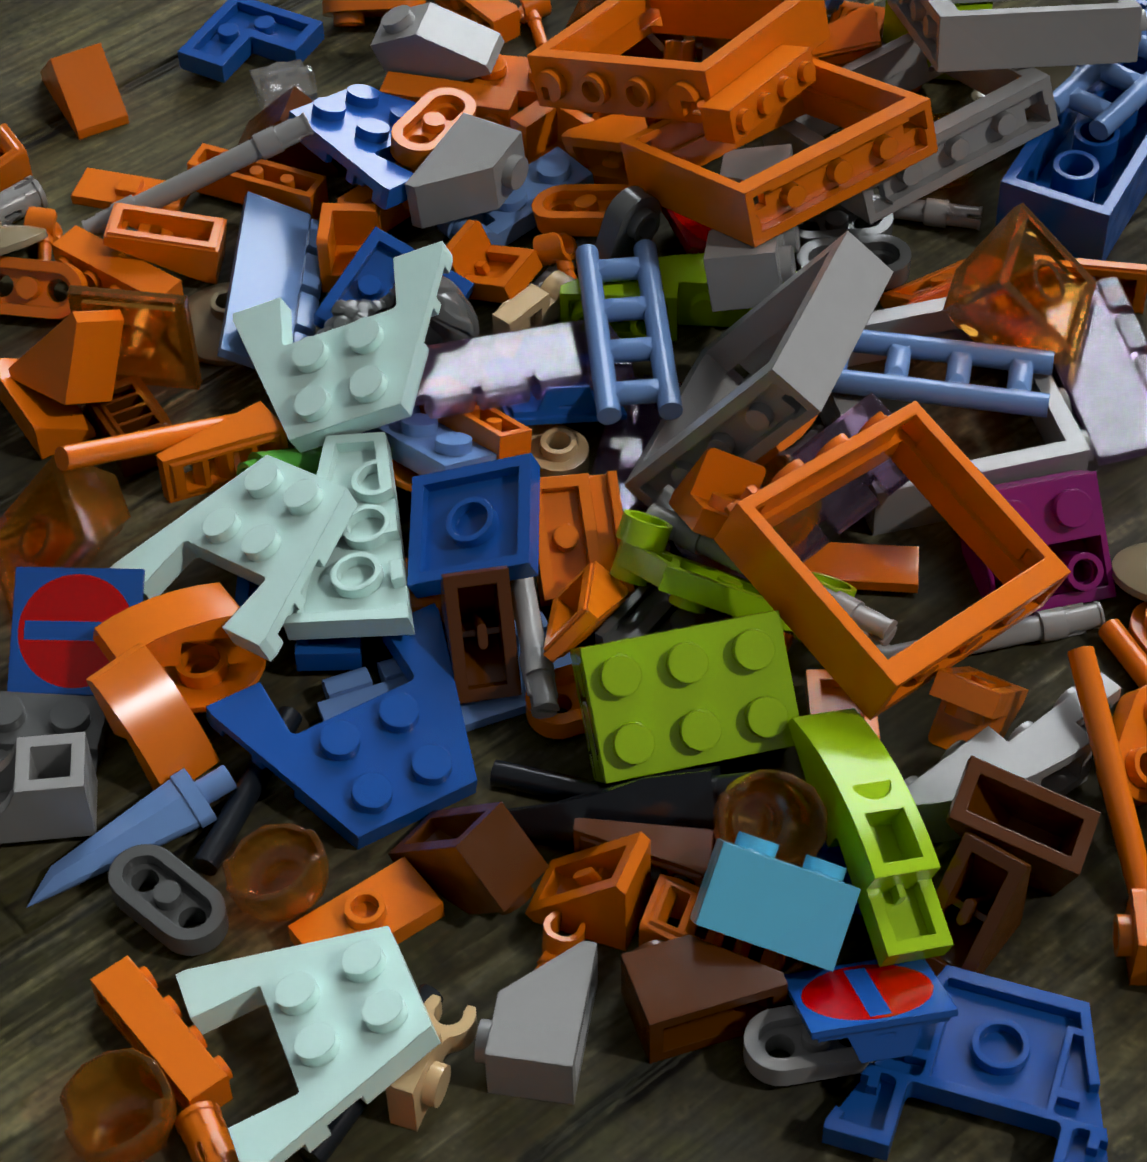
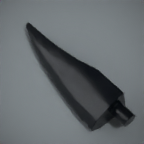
(662, 798)

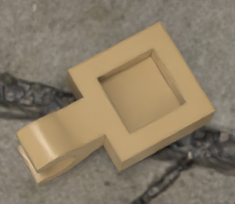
(429, 1078)

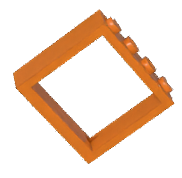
(587, 73)
(881, 136)
(962, 498)

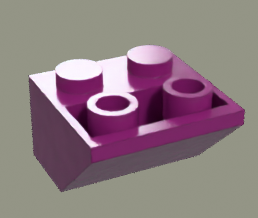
(1070, 520)

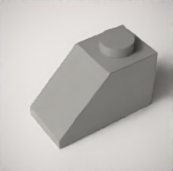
(435, 43)
(467, 172)
(541, 1029)

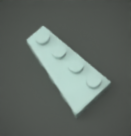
(366, 576)

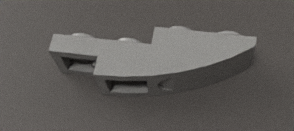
(1046, 752)

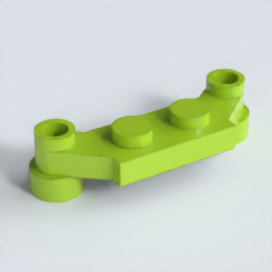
(690, 584)

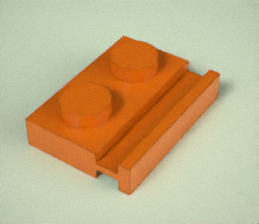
(576, 528)

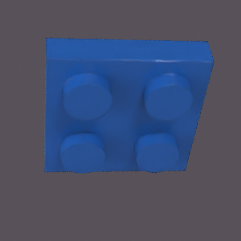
(474, 521)

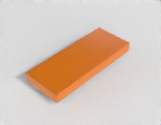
(102, 188)
(869, 565)

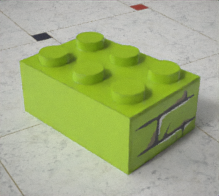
(685, 696)

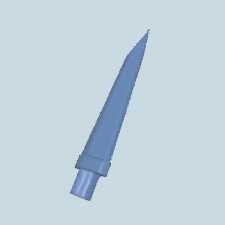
(156, 819)

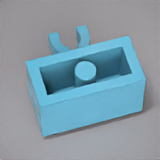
(774, 902)

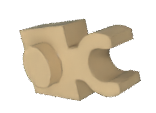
(531, 306)

